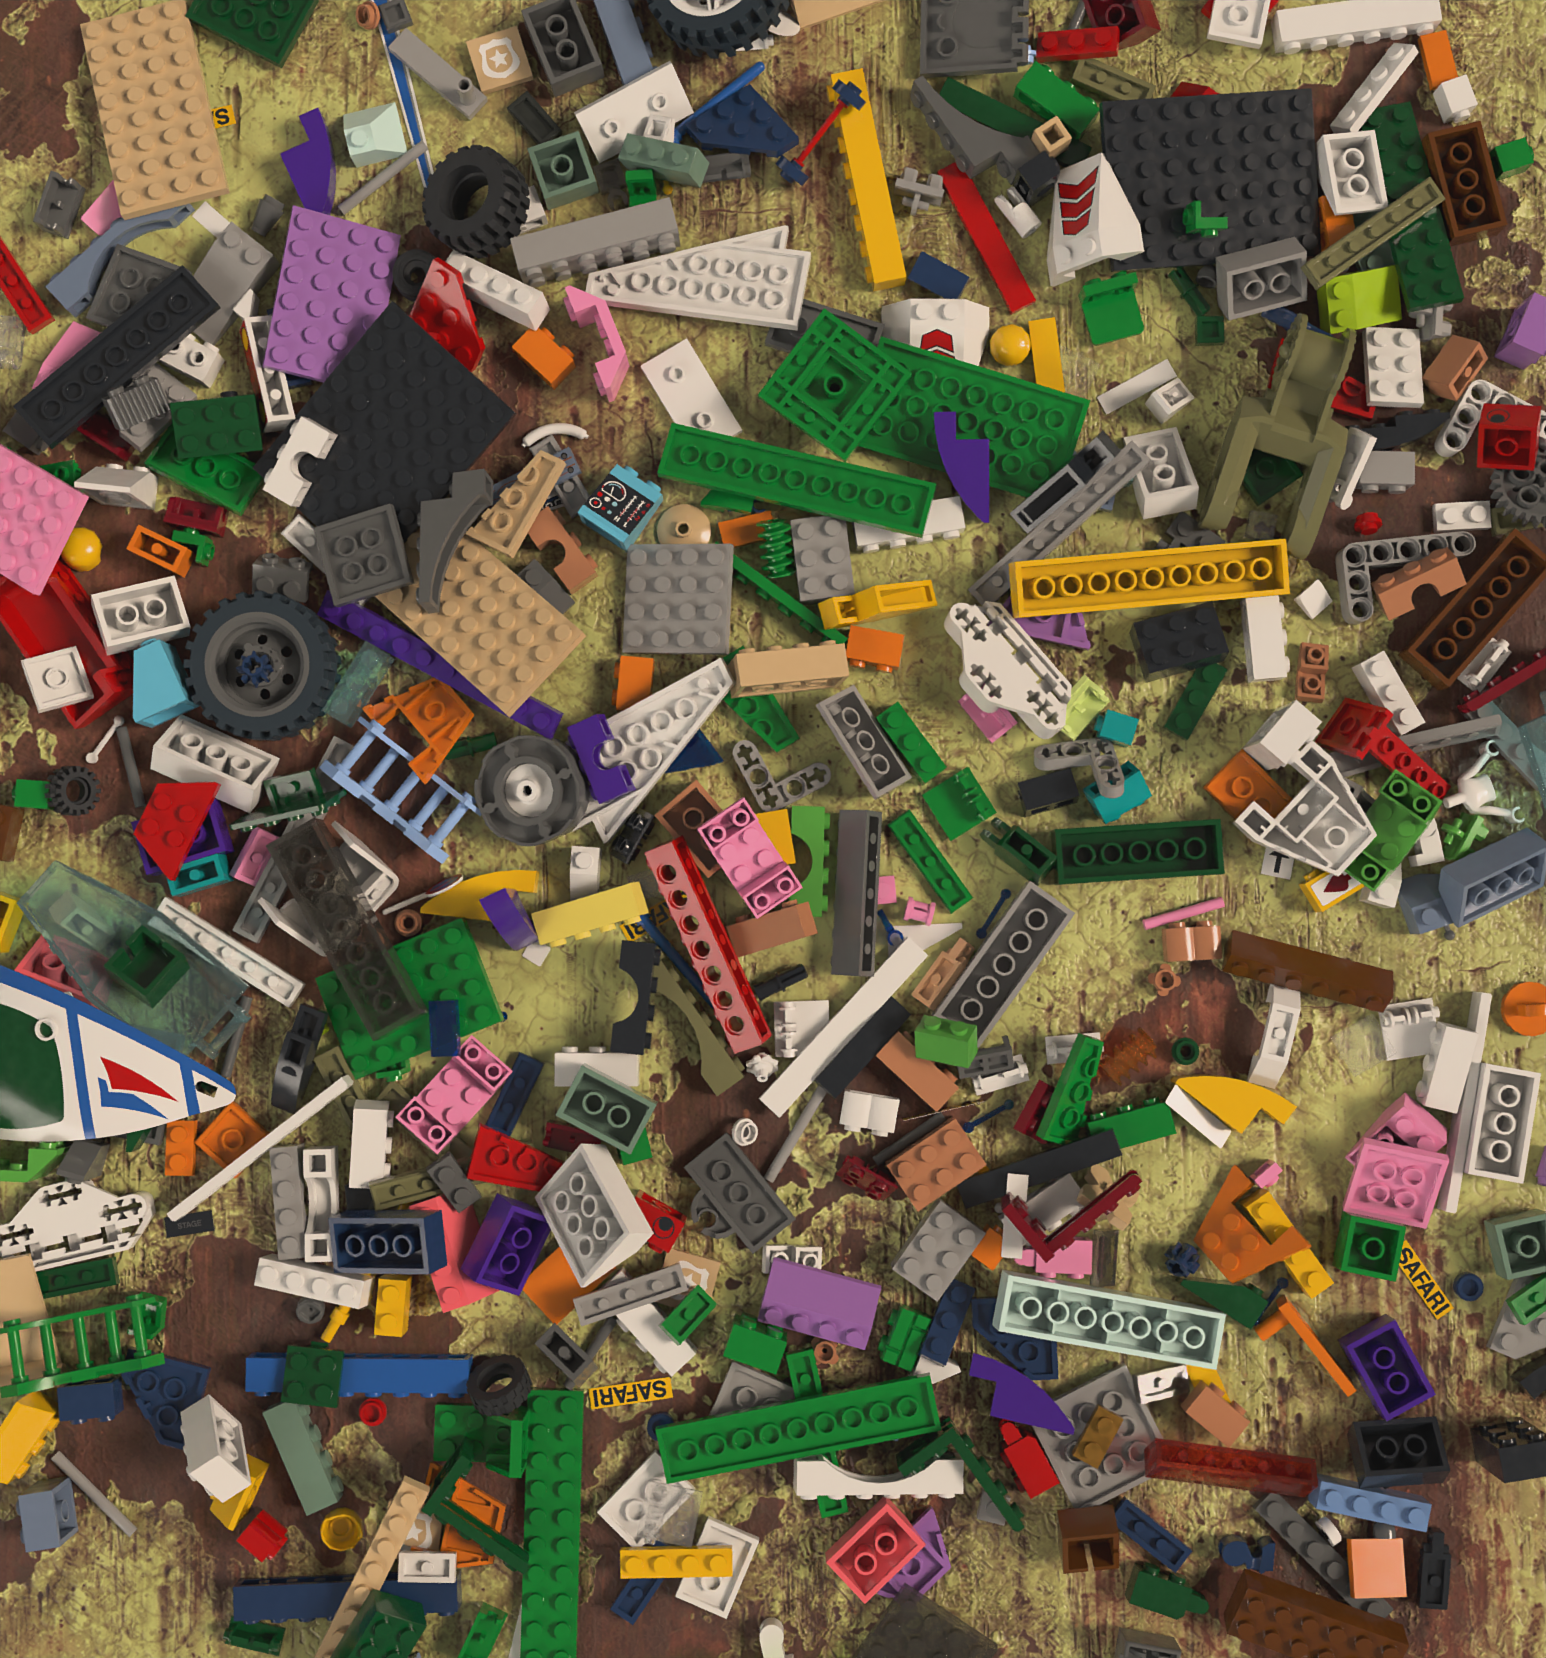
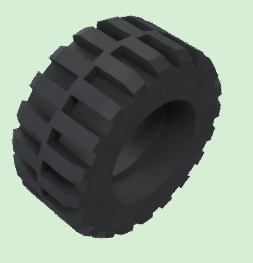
(454, 185)

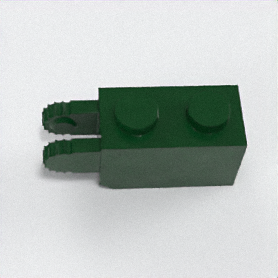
(1020, 851)
(1163, 1592)

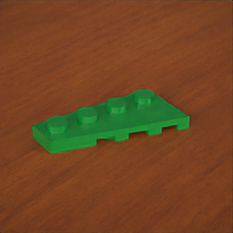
(763, 716)
(1067, 1103)

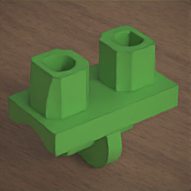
(1461, 835)

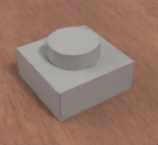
(988, 1511)

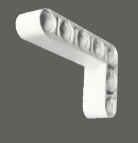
(1472, 410)

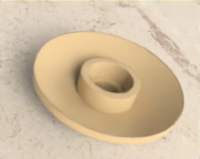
(688, 515)

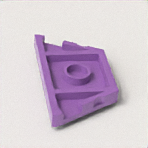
(1057, 629)
(927, 1564)

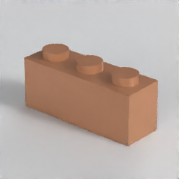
(772, 928)
(919, 1074)

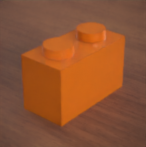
(545, 356)
(161, 551)
(874, 648)
(634, 681)

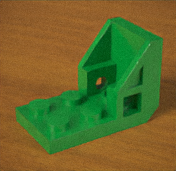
(496, 1439)

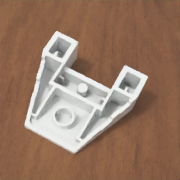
(1319, 824)

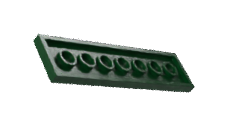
(1422, 248)

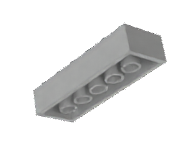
(596, 242)
(1005, 960)

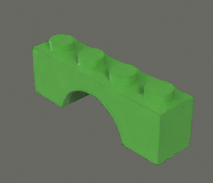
(809, 826)

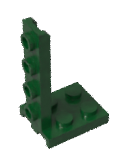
(935, 1444)
(467, 1524)

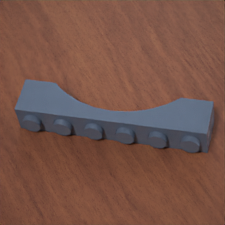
(80, 280)

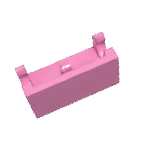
(991, 724)

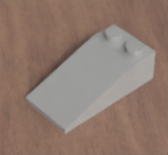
(227, 273)

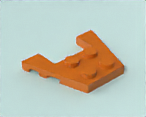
(435, 714)
(1234, 1241)
(480, 1505)

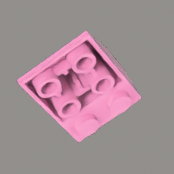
(1406, 1125)

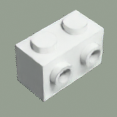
(194, 360)

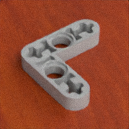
(1047, 758)
(780, 788)

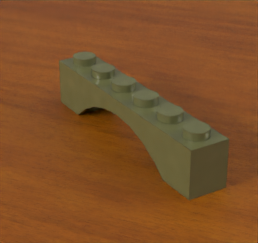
(717, 1065)

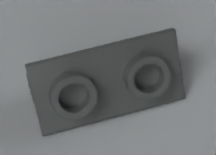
(727, 167)

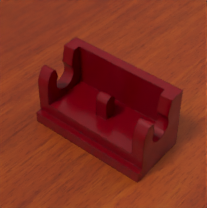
(103, 432)
(196, 515)
(566, 1136)

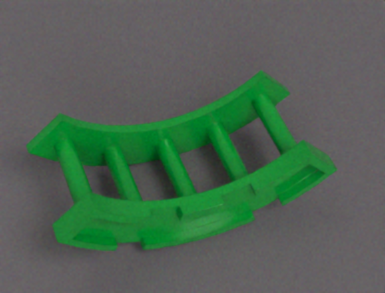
(85, 1368)

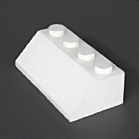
(202, 754)

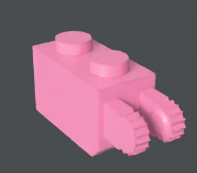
(1073, 1261)

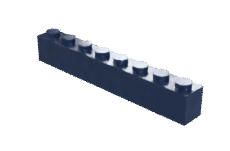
(321, 1596)

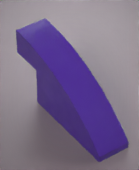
(313, 164)
(965, 464)
(510, 918)
(1018, 1397)

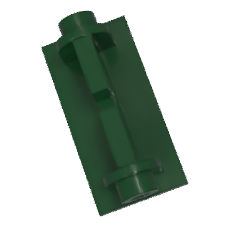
(255, 1637)

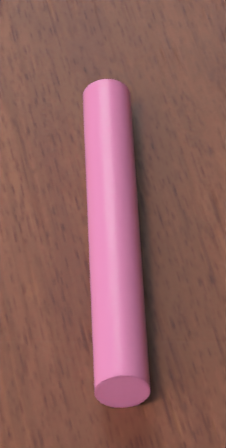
(1183, 913)

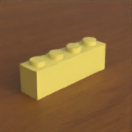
(590, 913)

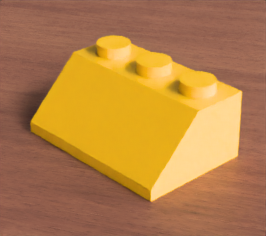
(24, 1433)

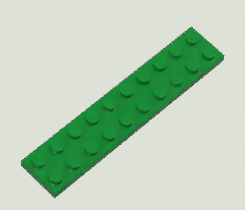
(797, 480)
(798, 1428)
(552, 1523)

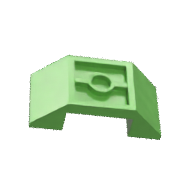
(1399, 820)
(39, 1164)

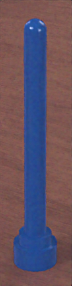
(732, 88)
(673, 955)

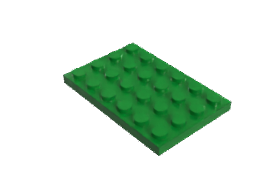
(442, 967)

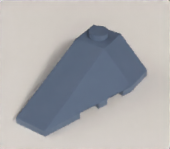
(1423, 903)

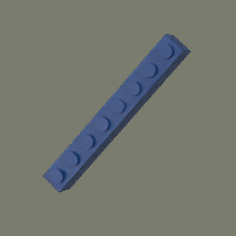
(373, 1374)

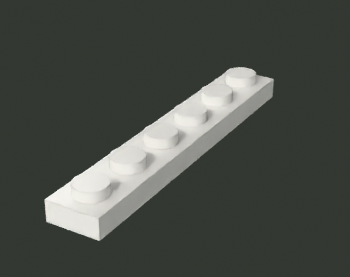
(235, 955)

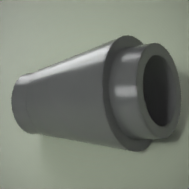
(267, 214)

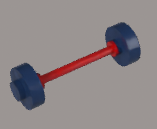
(848, 96)

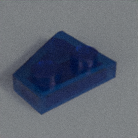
(695, 755)

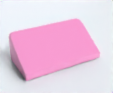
(103, 211)

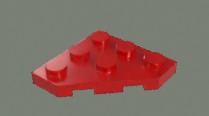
(446, 311)

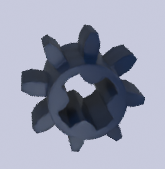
(261, 672)
(1182, 1259)

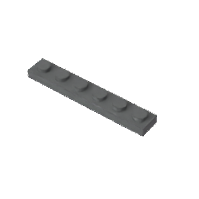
(1315, 1551)

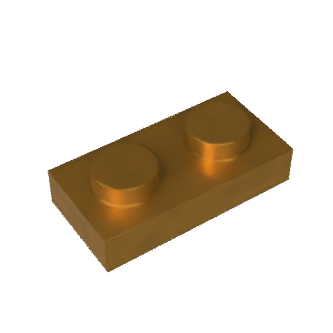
(1097, 1436)

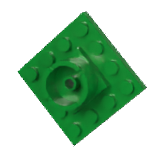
(829, 359)

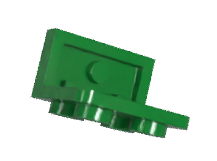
(1111, 308)

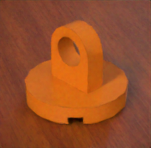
(1525, 1008)

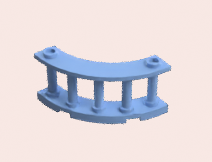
(389, 809)

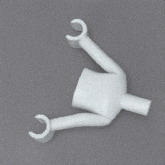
(1479, 790)

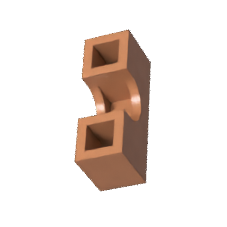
(576, 568)
(1395, 589)

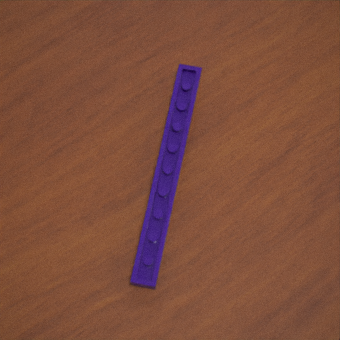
(419, 654)

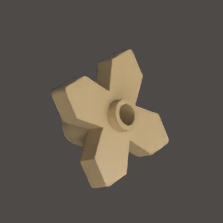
(1099, 1180)

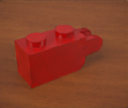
(1027, 1459)

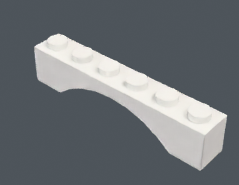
(818, 1476)

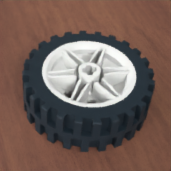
(718, 24)

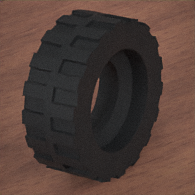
(507, 1398)

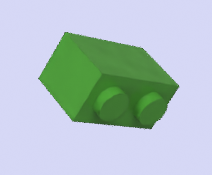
(946, 1041)

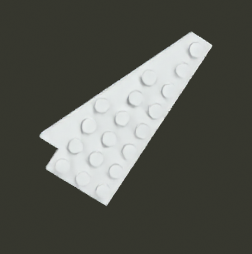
(729, 280)
(652, 737)

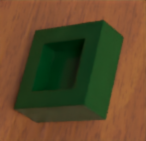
(1209, 330)

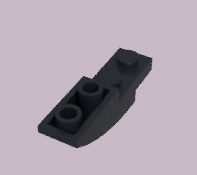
(1404, 428)
(296, 1058)

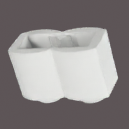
(869, 1111)

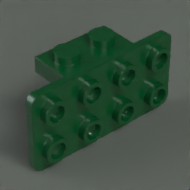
(290, 798)

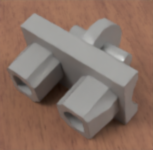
(916, 194)
(1431, 323)

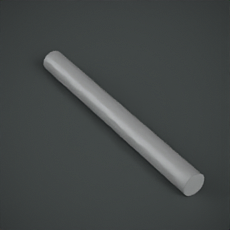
(383, 177)
(795, 1134)
(94, 1494)

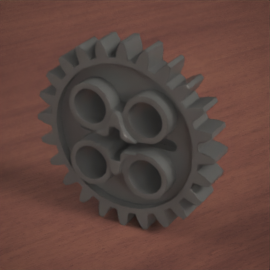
(1513, 491)

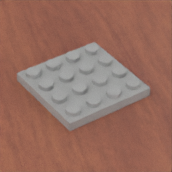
(678, 599)
(1124, 1460)

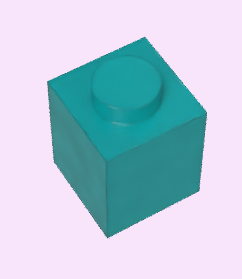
(1116, 727)

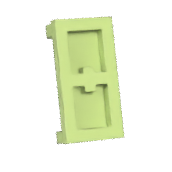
(1085, 704)

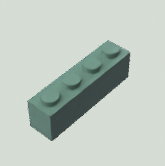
(304, 1455)

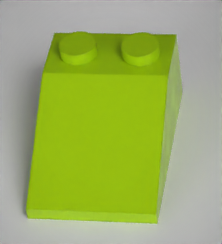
(1359, 300)

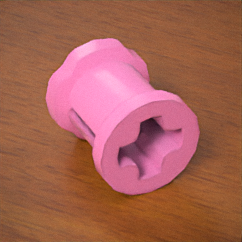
(919, 911)

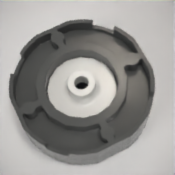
(532, 790)

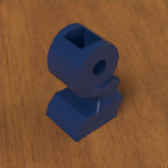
(1236, 1552)

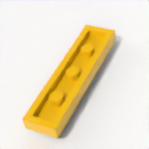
(676, 1561)

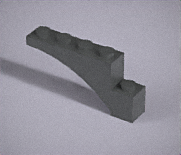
(969, 142)
(442, 528)

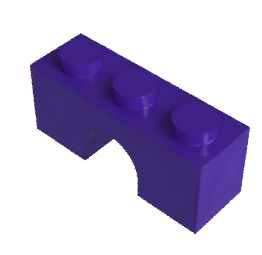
(588, 739)

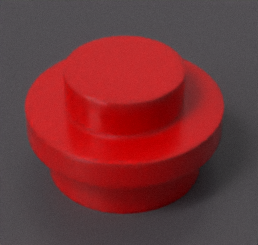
(1368, 523)
(372, 1411)

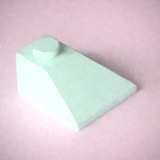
(374, 135)

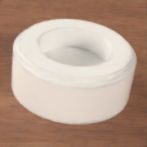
(1328, 1531)

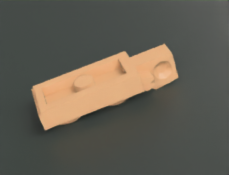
(943, 974)

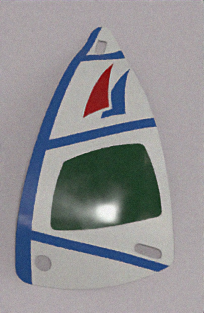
(93, 1075)

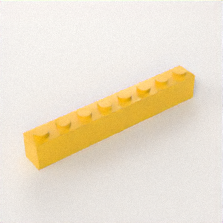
(869, 187)

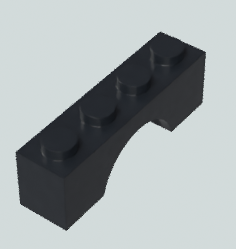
(638, 961)

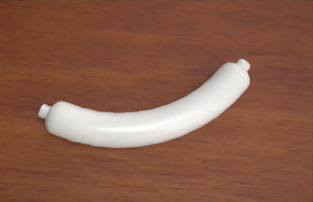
(554, 428)

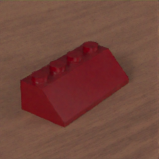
(1133, 17)

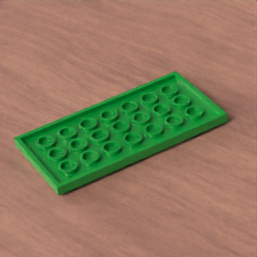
(1027, 424)

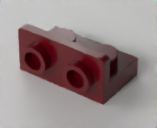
(1034, 1111)

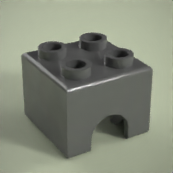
(1145, 1645)

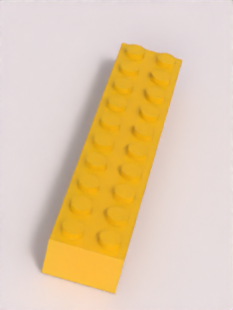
(1149, 578)

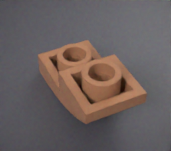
(1311, 672)

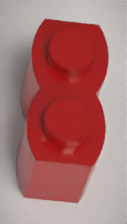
(263, 1536)

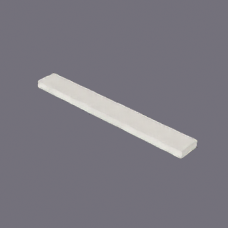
(843, 1027)
(1462, 1120)
(260, 1148)

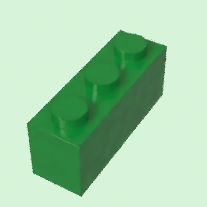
(1052, 97)
(910, 743)
(1136, 1123)

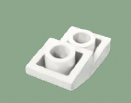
(800, 1254)

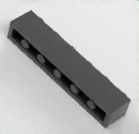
(856, 893)

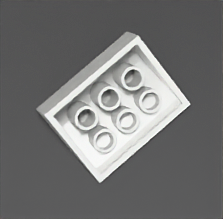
(593, 1213)

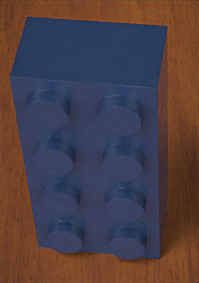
(388, 1241)

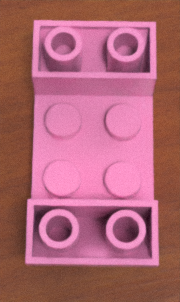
(591, 309)
(749, 858)
(454, 1095)

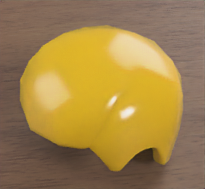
(1010, 345)
(82, 550)
(341, 1529)

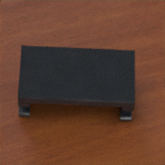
(1048, 792)

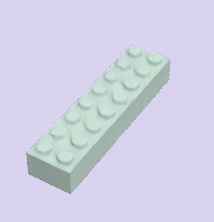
(1108, 1319)

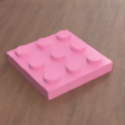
(1395, 1182)

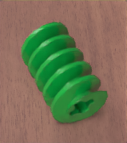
(776, 548)

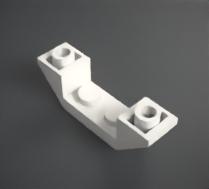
(1277, 1037)

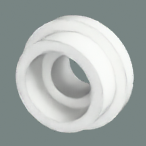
(744, 1132)

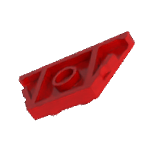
(173, 822)

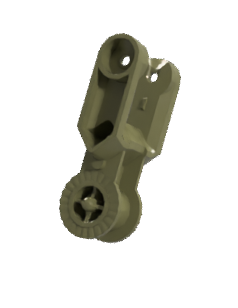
(1291, 424)

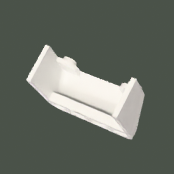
(368, 869)

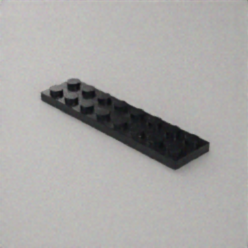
(117, 356)

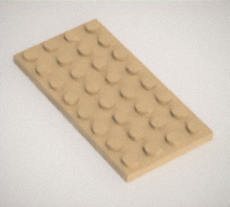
(154, 109)
(487, 624)

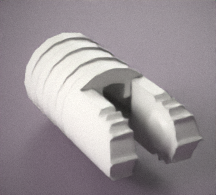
(1020, 216)

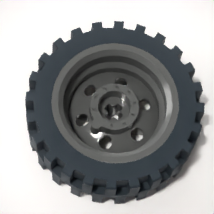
(238, 627)

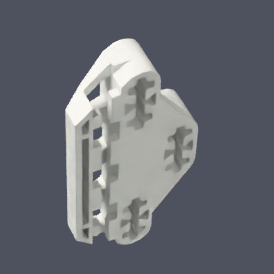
(1007, 675)
(76, 1218)

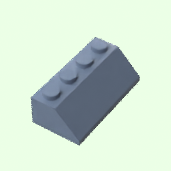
(1493, 876)

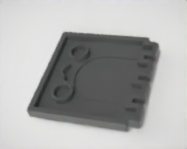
(973, 37)

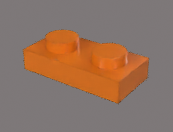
(180, 1148)

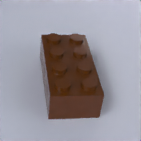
(1466, 178)

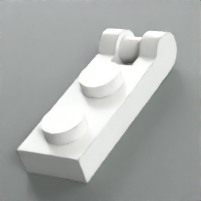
(1357, 452)

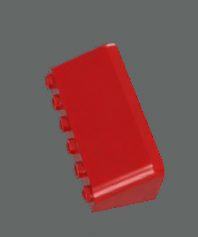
(62, 620)

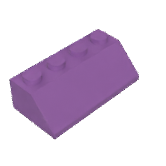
(819, 1303)

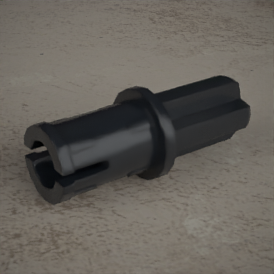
(780, 981)

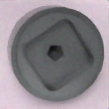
(310, 1310)

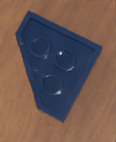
(743, 126)
(1031, 1355)
(165, 1392)

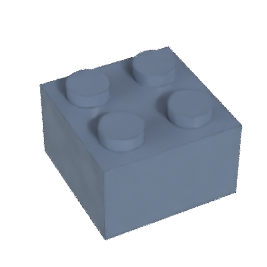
(47, 1514)

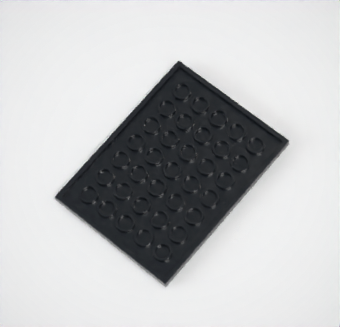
(1231, 151)
(402, 425)

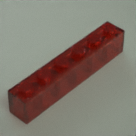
(1230, 1467)

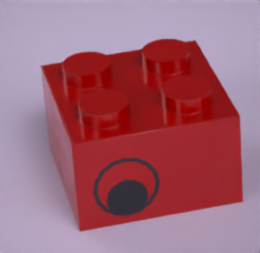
(1508, 436)
(662, 1219)

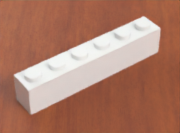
(1352, 22)

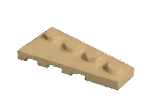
(515, 512)

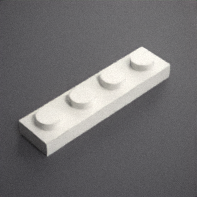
(1374, 88)

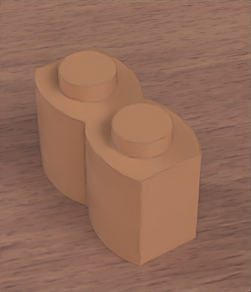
(1191, 943)

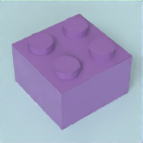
(1525, 333)

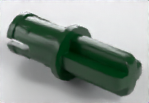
(1189, 291)
(472, 745)

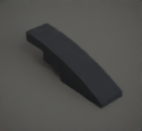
(862, 1047)

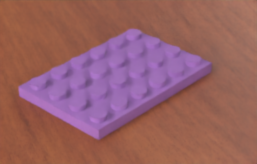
(327, 292)

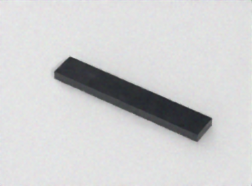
(1041, 1166)

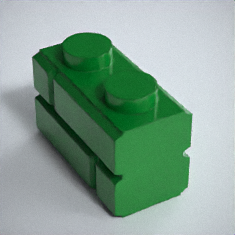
(904, 1336)

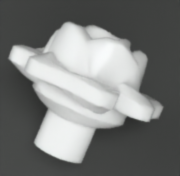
(762, 1066)

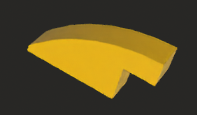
(877, 604)
(464, 897)
(1234, 1099)

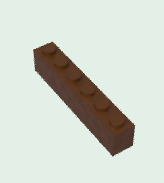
(1308, 971)

